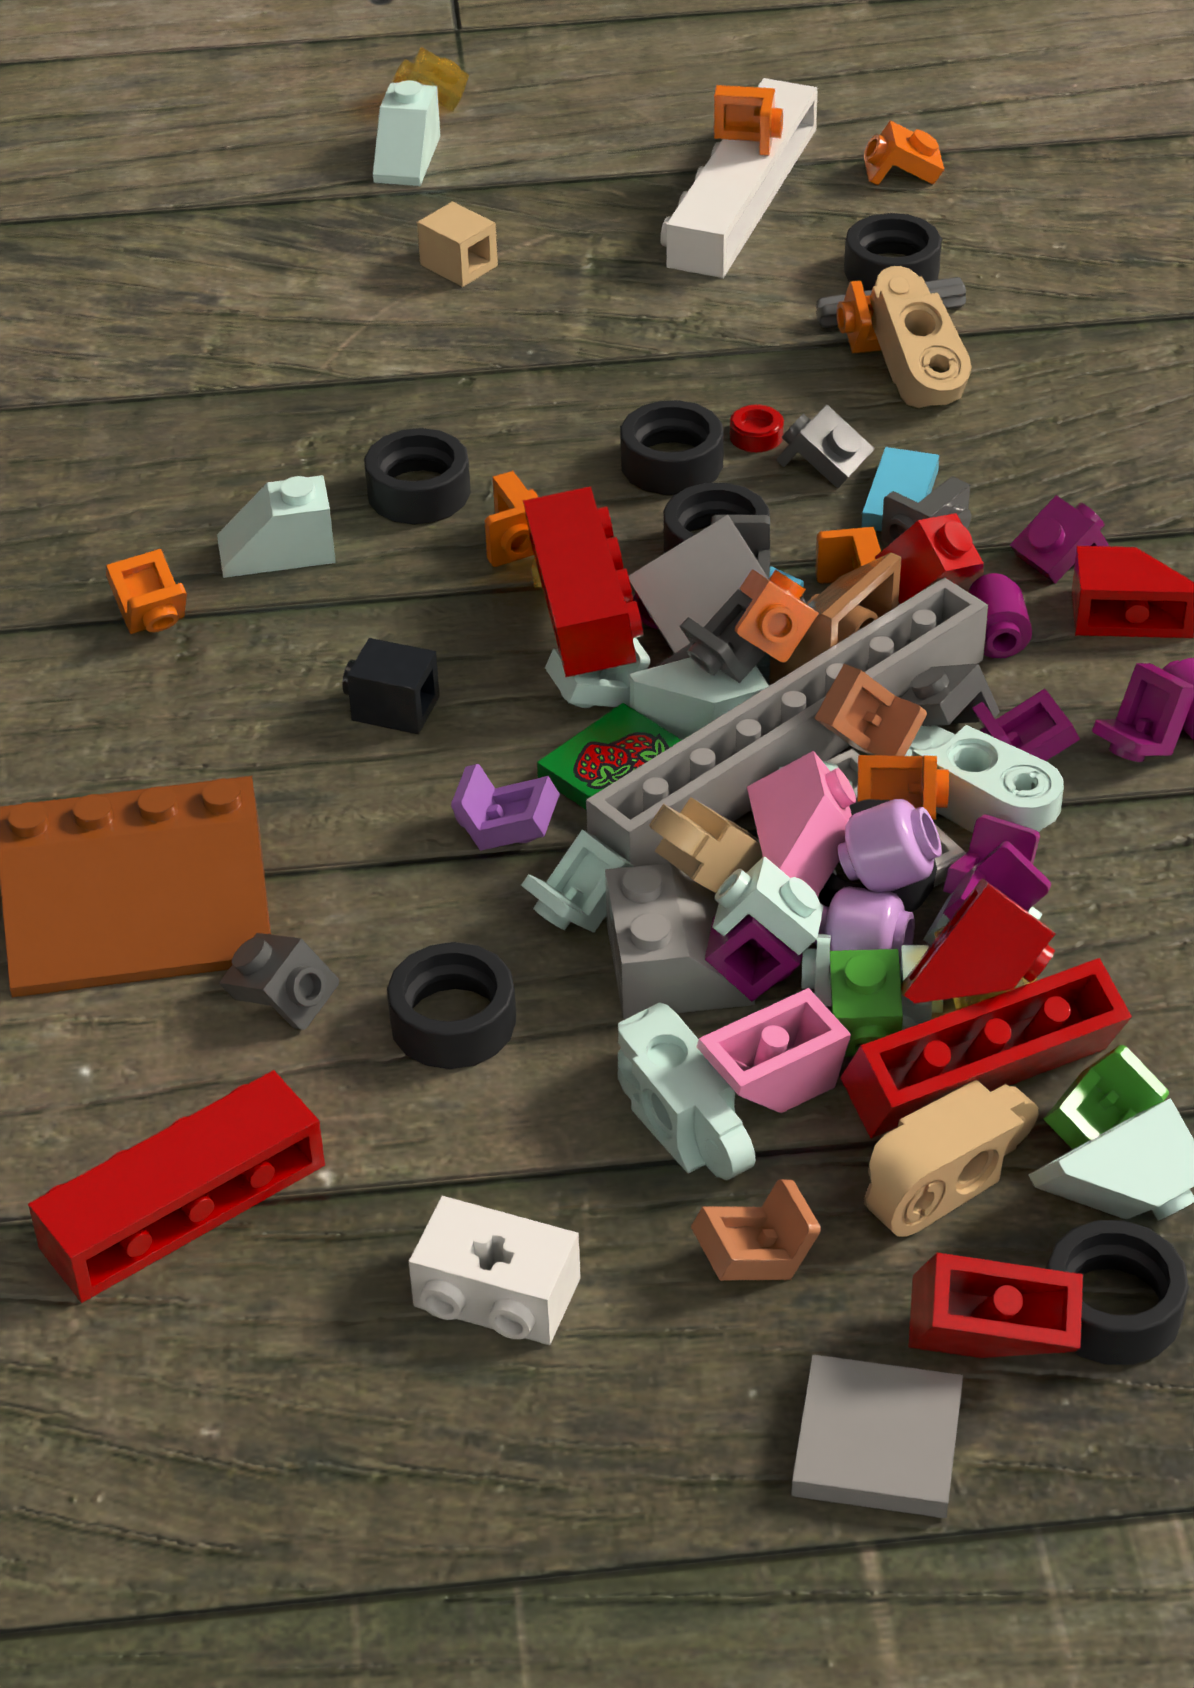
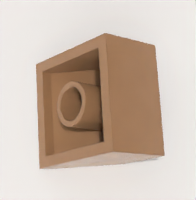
(844, 609)

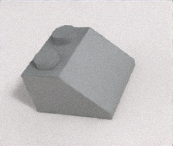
(660, 941)

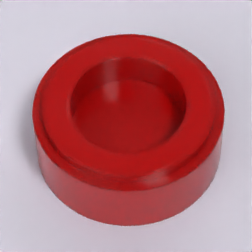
(756, 428)

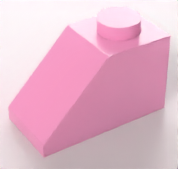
(802, 818)
(780, 1052)

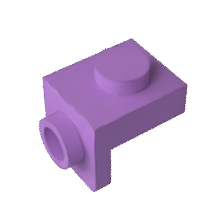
(503, 813)

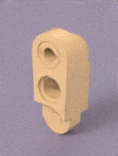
(907, 308)
(704, 843)
(945, 1155)

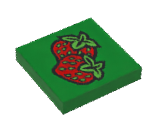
(604, 753)

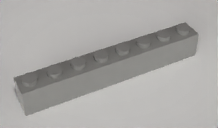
(778, 723)

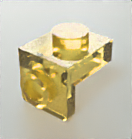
(435, 71)

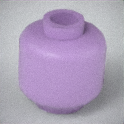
(889, 846)
(867, 921)

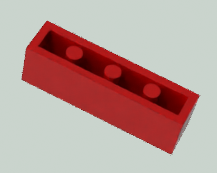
(583, 581)
(986, 1042)
(177, 1185)

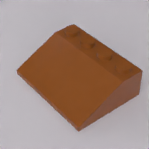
(130, 885)

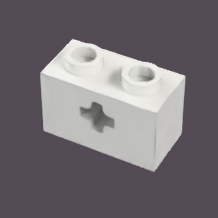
(495, 1270)

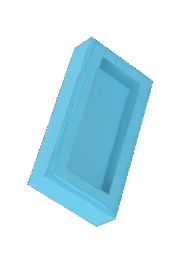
(903, 472)

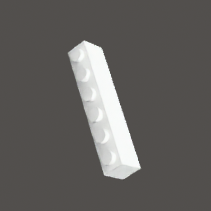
(737, 188)

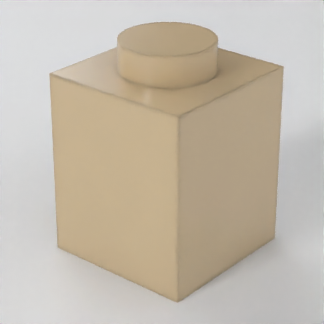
(457, 244)

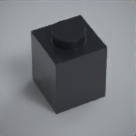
(392, 685)

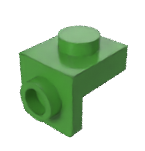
(866, 994)
(1104, 1097)

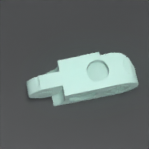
(991, 778)
(681, 1094)

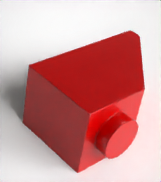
(933, 551)
(1129, 595)
(981, 950)
(994, 1308)

